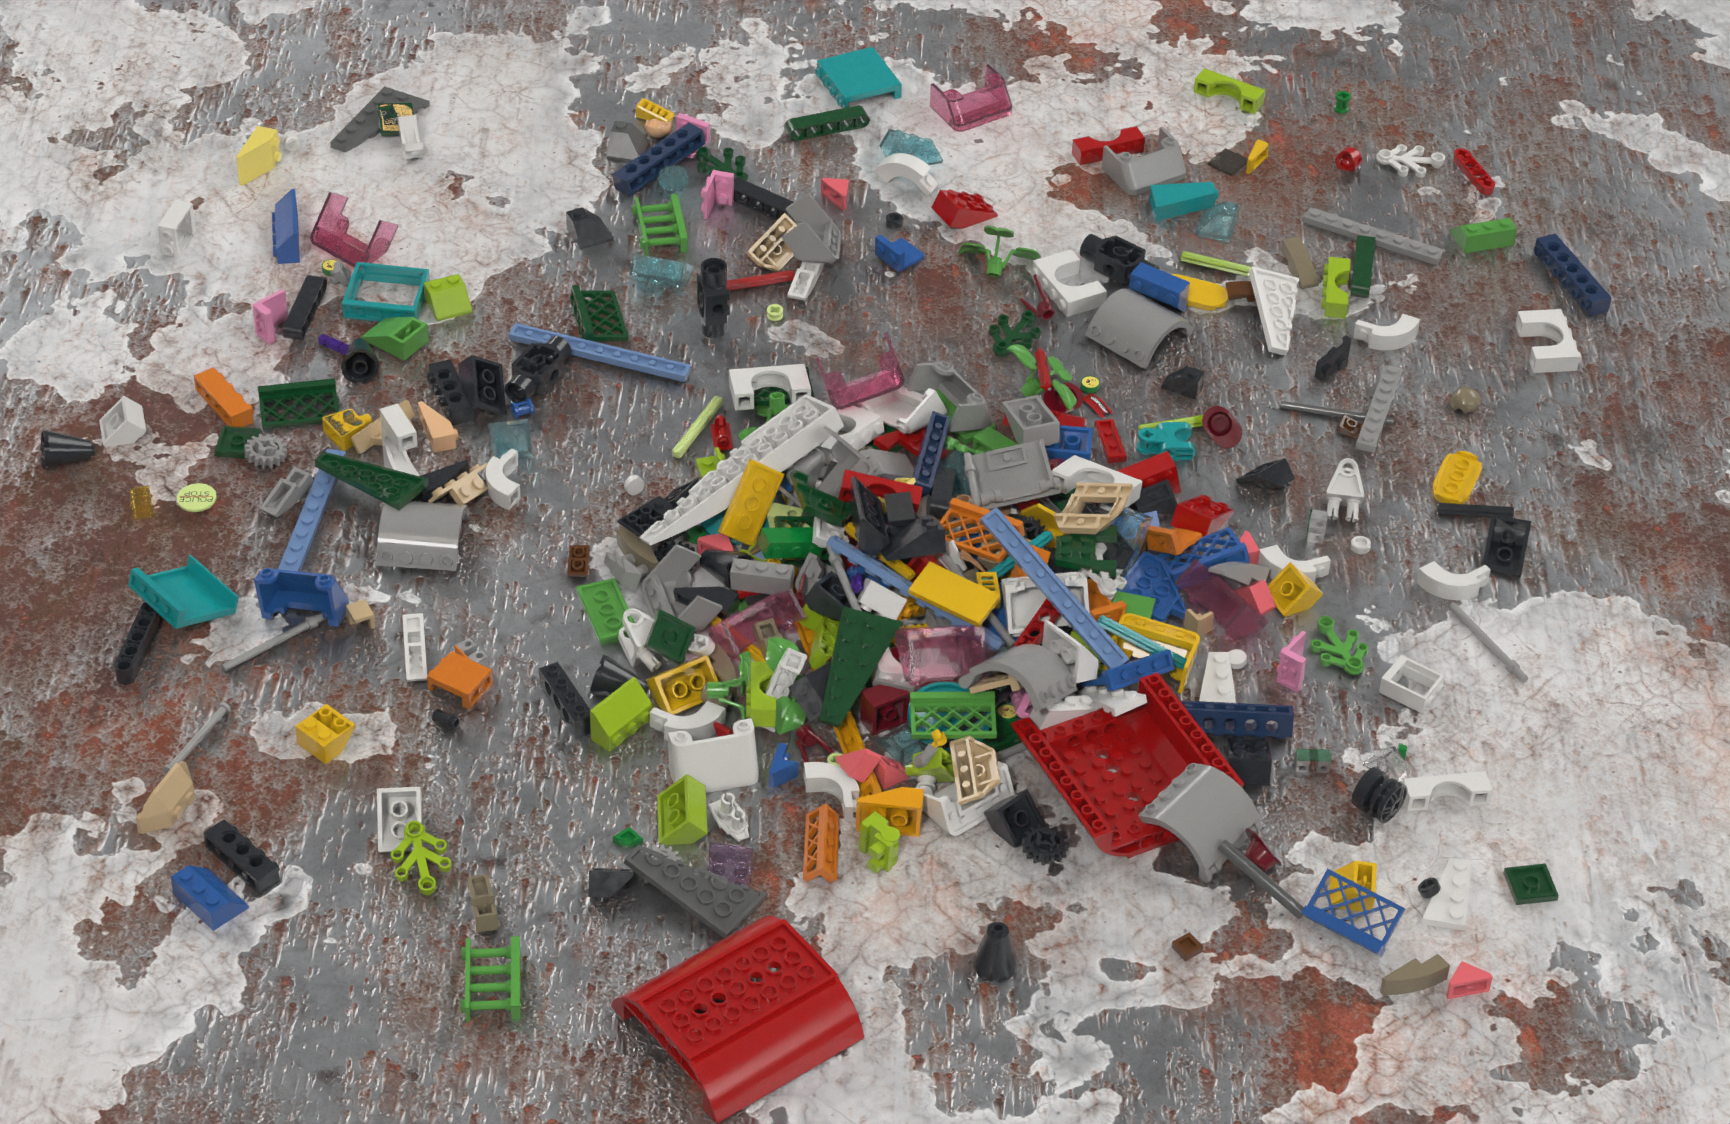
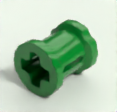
(1342, 102)

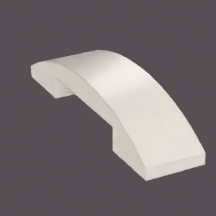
(785, 674)

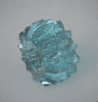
(673, 178)

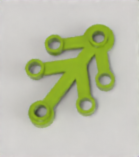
(420, 855)

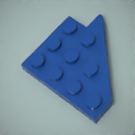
(1151, 579)

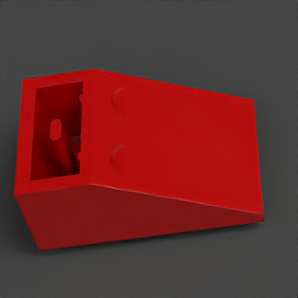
(962, 209)
(1201, 515)

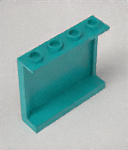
(857, 76)
(185, 594)

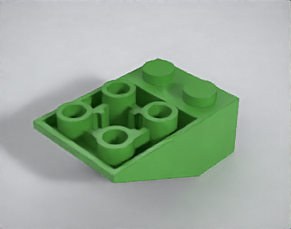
(398, 336)

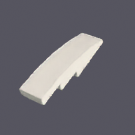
(805, 280)
(414, 647)

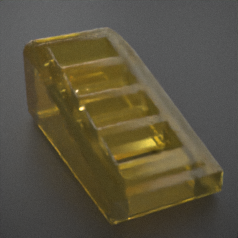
(141, 502)

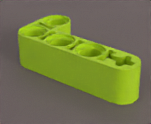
(824, 636)

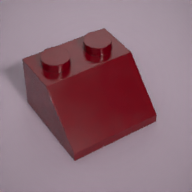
(883, 708)

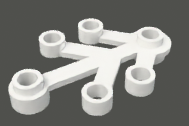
(1389, 157)
(1106, 585)

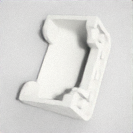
(905, 409)
(1024, 599)
(716, 761)
(956, 818)

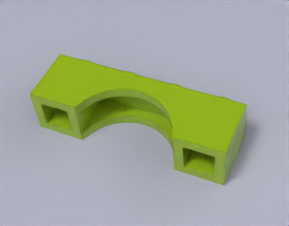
(1212, 83)
(1336, 300)
(760, 706)

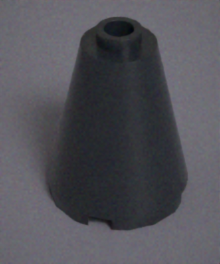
(359, 362)
(63, 449)
(719, 563)
(611, 677)
(995, 955)

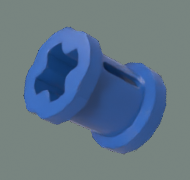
(522, 408)

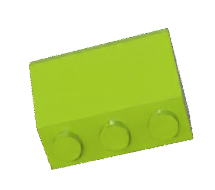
(620, 715)
(682, 812)

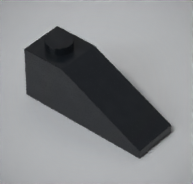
(440, 477)
(726, 597)

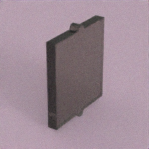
(1228, 162)

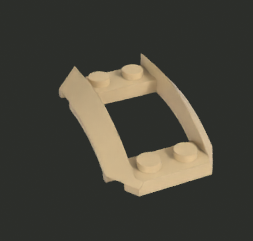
(1074, 522)

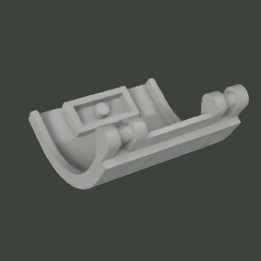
(1134, 325)
(1014, 475)
(420, 535)
(1035, 667)
(1203, 811)

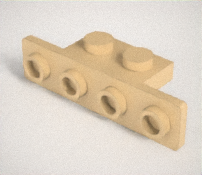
(372, 433)
(465, 488)

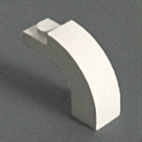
(409, 137)
(909, 167)
(1388, 337)
(500, 489)
(1275, 560)
(1452, 586)
(697, 725)
(833, 780)

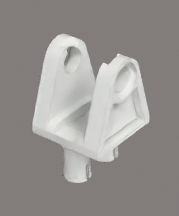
(1345, 490)
(638, 634)

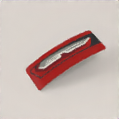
(1098, 405)

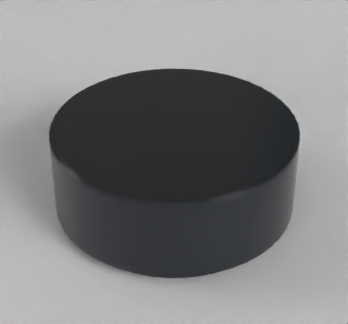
(894, 220)
(1429, 887)

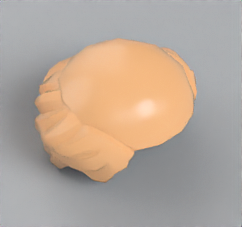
(658, 128)

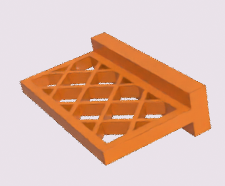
(968, 514)

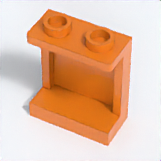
(1102, 605)
(461, 678)

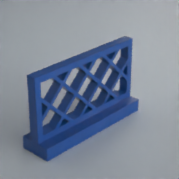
(1237, 552)
(1131, 672)
(1344, 929)

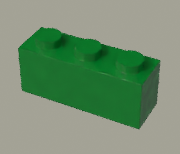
(788, 543)

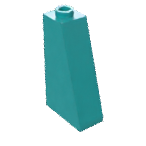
(1181, 198)

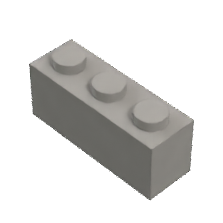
(761, 576)

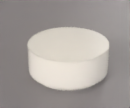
(634, 485)
(1360, 545)
(1237, 658)

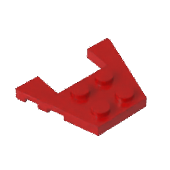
(911, 442)

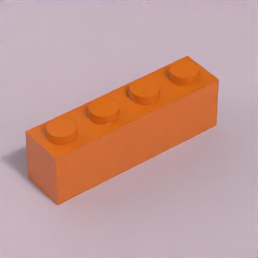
(223, 398)

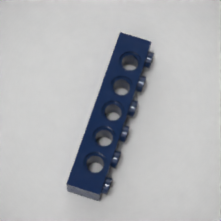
(666, 152)
(1572, 275)
(930, 451)
(1241, 712)

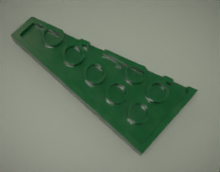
(856, 652)

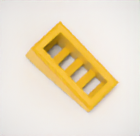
(648, 110)
(1257, 155)
(994, 581)

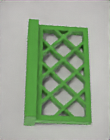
(953, 703)

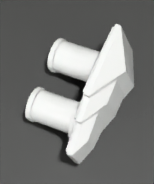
(730, 817)

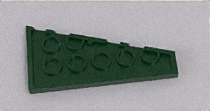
(382, 483)

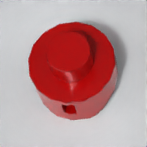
(1350, 159)

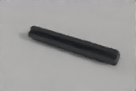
(1474, 510)

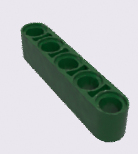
(826, 123)
(1363, 266)

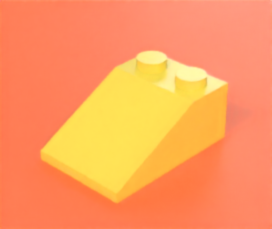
(258, 154)

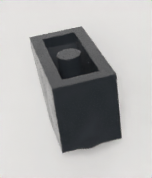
(1185, 382)

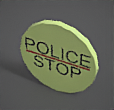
(196, 497)

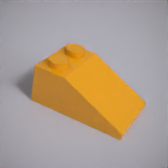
(899, 806)

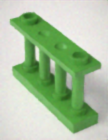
(675, 217)
(510, 986)

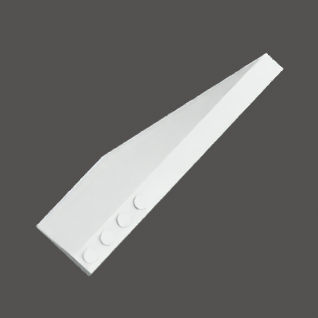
(774, 444)

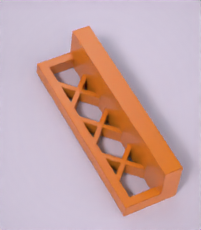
(825, 841)

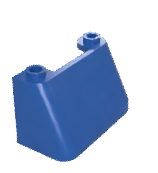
(300, 590)

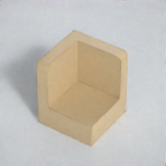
(359, 612)
(1198, 623)

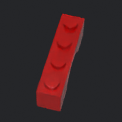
(1089, 150)
(879, 487)

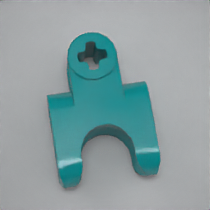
(1167, 437)

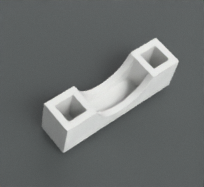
(1470, 787)

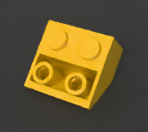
(324, 733)
(1361, 873)

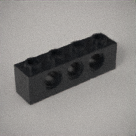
(450, 392)
(565, 699)
(242, 856)

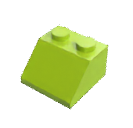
(447, 297)

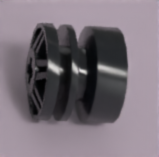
(1379, 794)

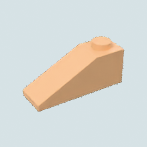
(437, 428)

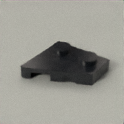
(1334, 360)
(1157, 498)

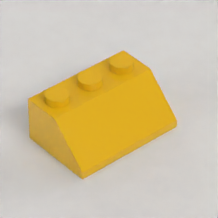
(682, 685)

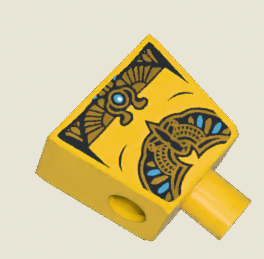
(343, 426)

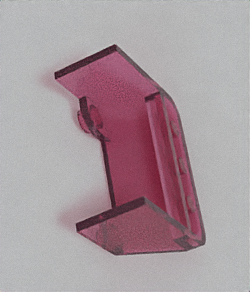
(973, 108)
(332, 236)
(865, 388)
(1219, 597)
(736, 631)

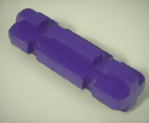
(333, 343)
(857, 582)

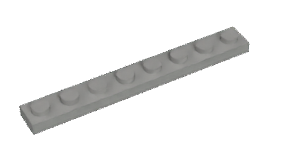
(1383, 238)
(1379, 409)

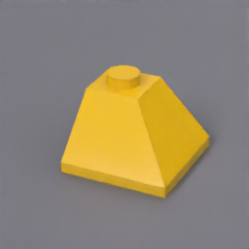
(1293, 591)

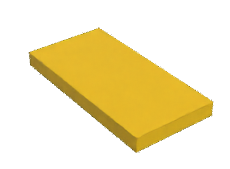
(751, 502)
(954, 594)

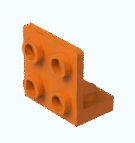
(1170, 540)

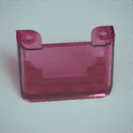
(939, 651)

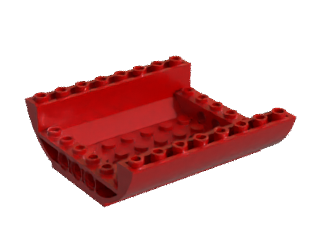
(1143, 746)
(762, 1029)

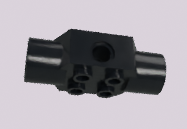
(1113, 256)
(713, 297)
(537, 369)

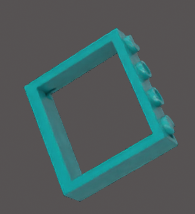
(389, 274)

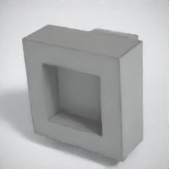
(340, 274)

